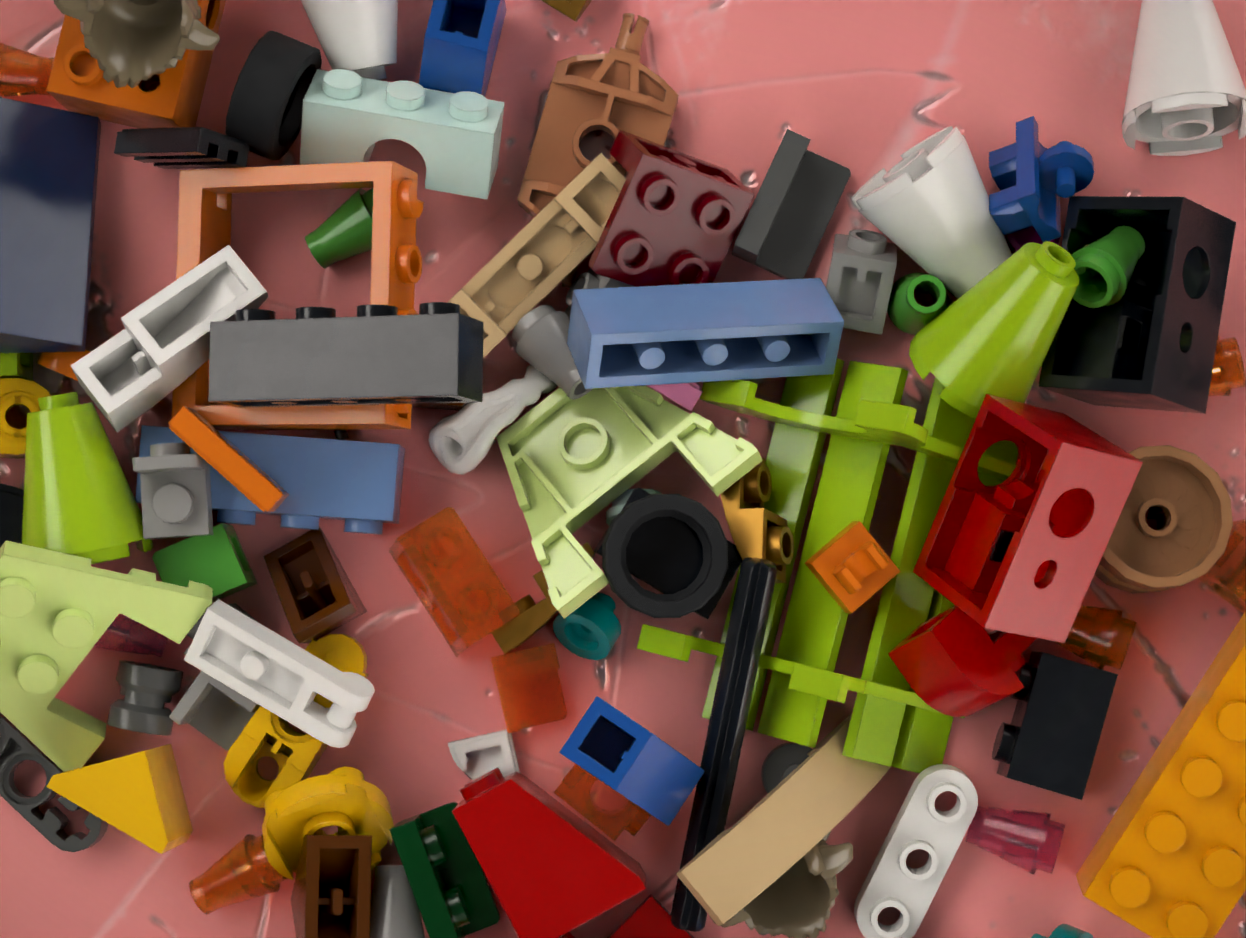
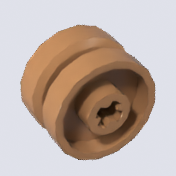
(1191, 524)

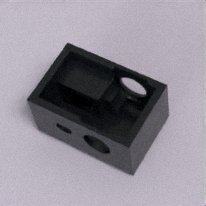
(1163, 332)

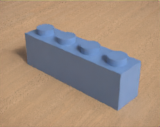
(703, 332)
(321, 476)

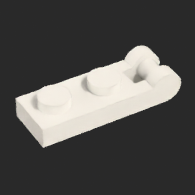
(278, 674)

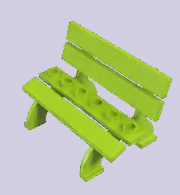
(888, 717)

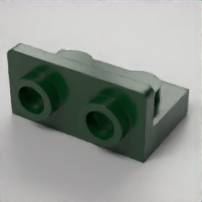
(444, 874)

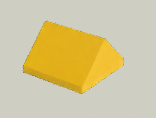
(134, 794)

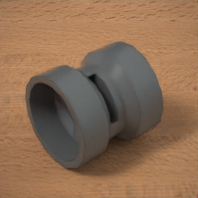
(145, 693)

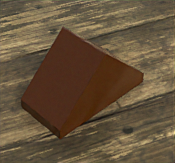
(313, 586)
(333, 887)

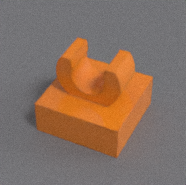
(852, 567)

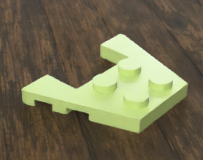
(585, 453)
(51, 620)

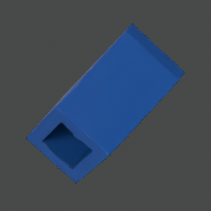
(461, 45)
(632, 761)

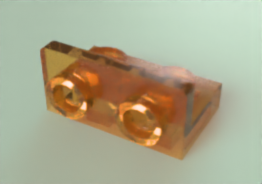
(453, 580)

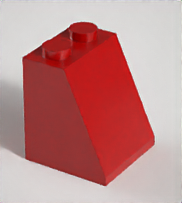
(542, 856)

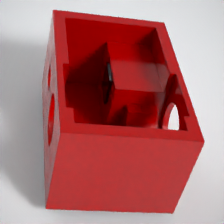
(1031, 545)

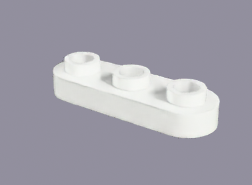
(916, 827)

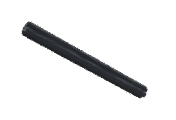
(726, 725)

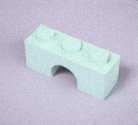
(451, 131)

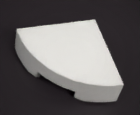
(484, 753)

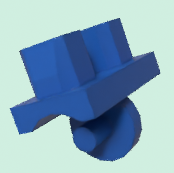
(1034, 180)

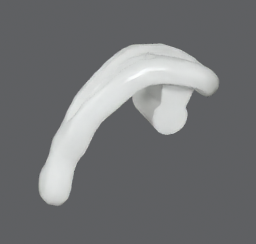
(467, 436)

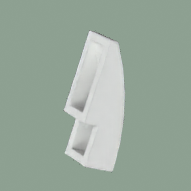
(166, 338)

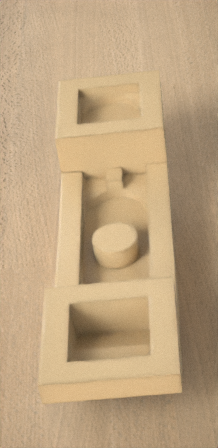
(541, 253)
(780, 827)

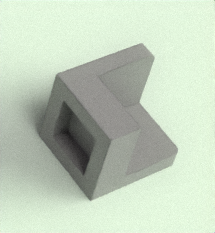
(214, 710)

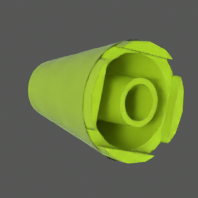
(998, 329)
(75, 485)

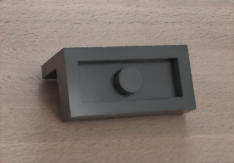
(791, 209)

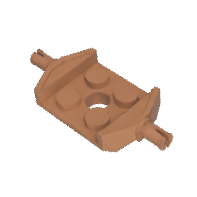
(589, 95)

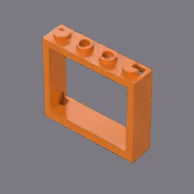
(395, 269)

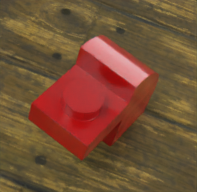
(960, 665)

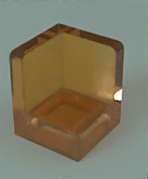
(529, 687)

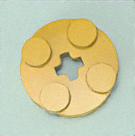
(323, 801)

